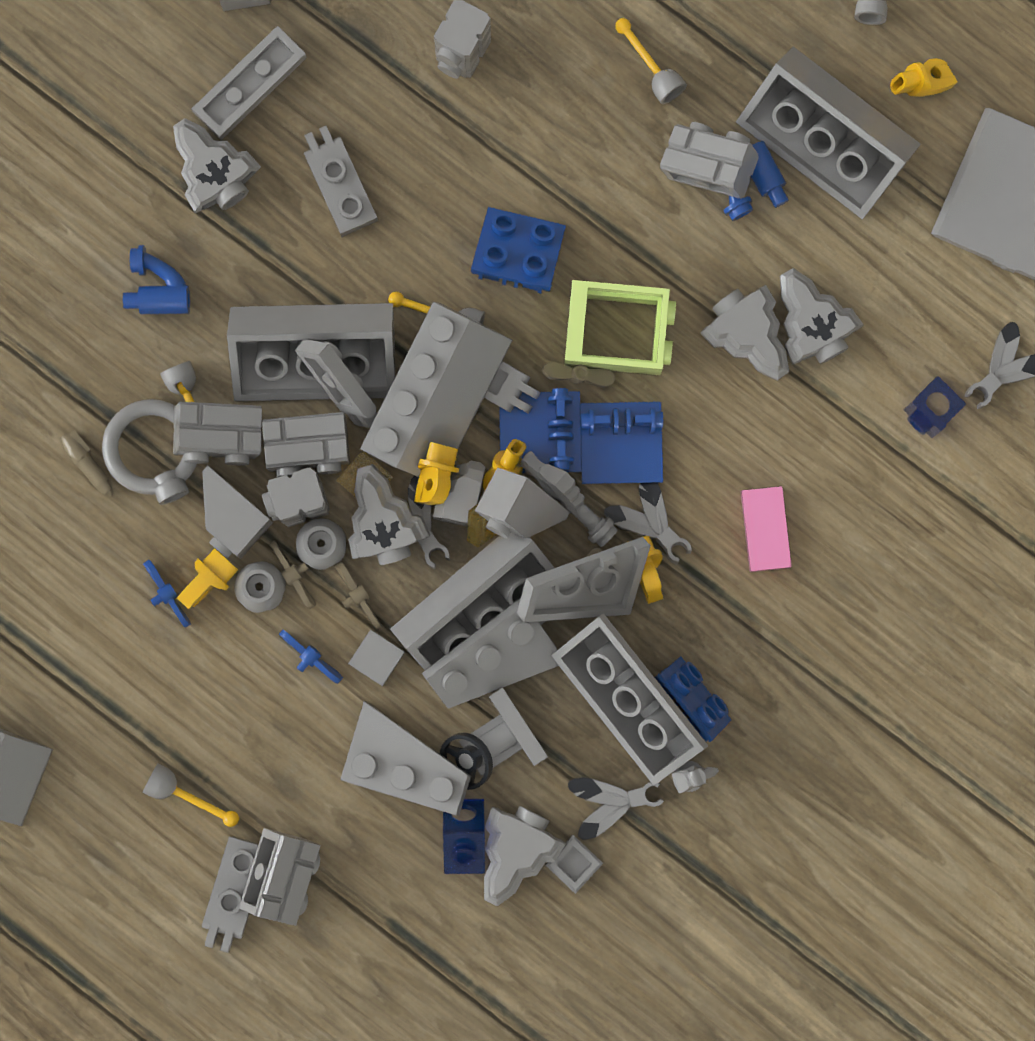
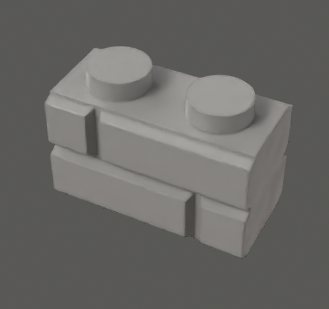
(462, 39)
(709, 159)
(217, 431)
(306, 442)
(296, 498)
(280, 877)

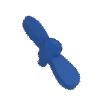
(166, 594)
(311, 657)

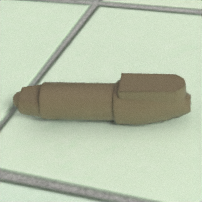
(80, 454)

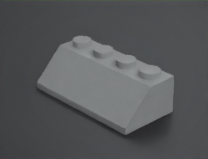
(827, 132)
(265, 340)
(436, 388)
(470, 598)
(629, 700)

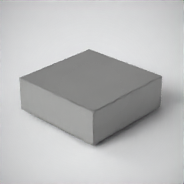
(376, 657)
(575, 864)

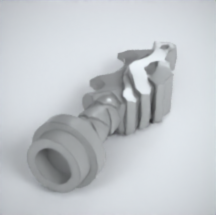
(562, 487)
(692, 776)

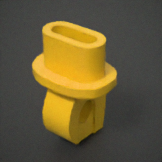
(919, 82)
(507, 459)
(435, 474)
(212, 572)
(650, 580)

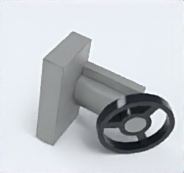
(494, 742)

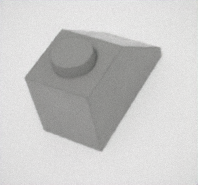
(518, 506)
(230, 516)

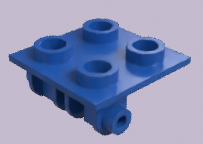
(518, 250)
(549, 429)
(621, 442)
(705, 711)

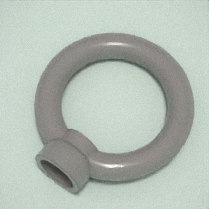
(166, 486)

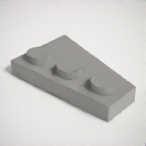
(587, 586)
(492, 659)
(400, 765)

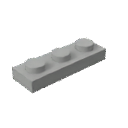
(249, 83)

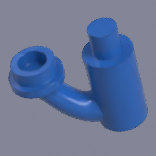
(767, 180)
(167, 299)

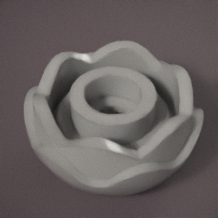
(325, 556)
(272, 591)

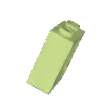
(620, 293)

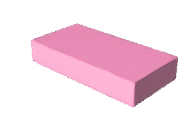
(765, 529)

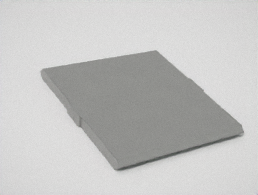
(994, 196)

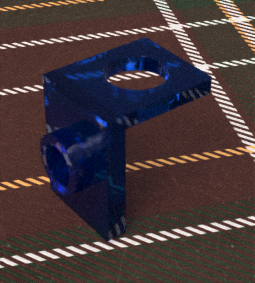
(923, 418)
(465, 841)

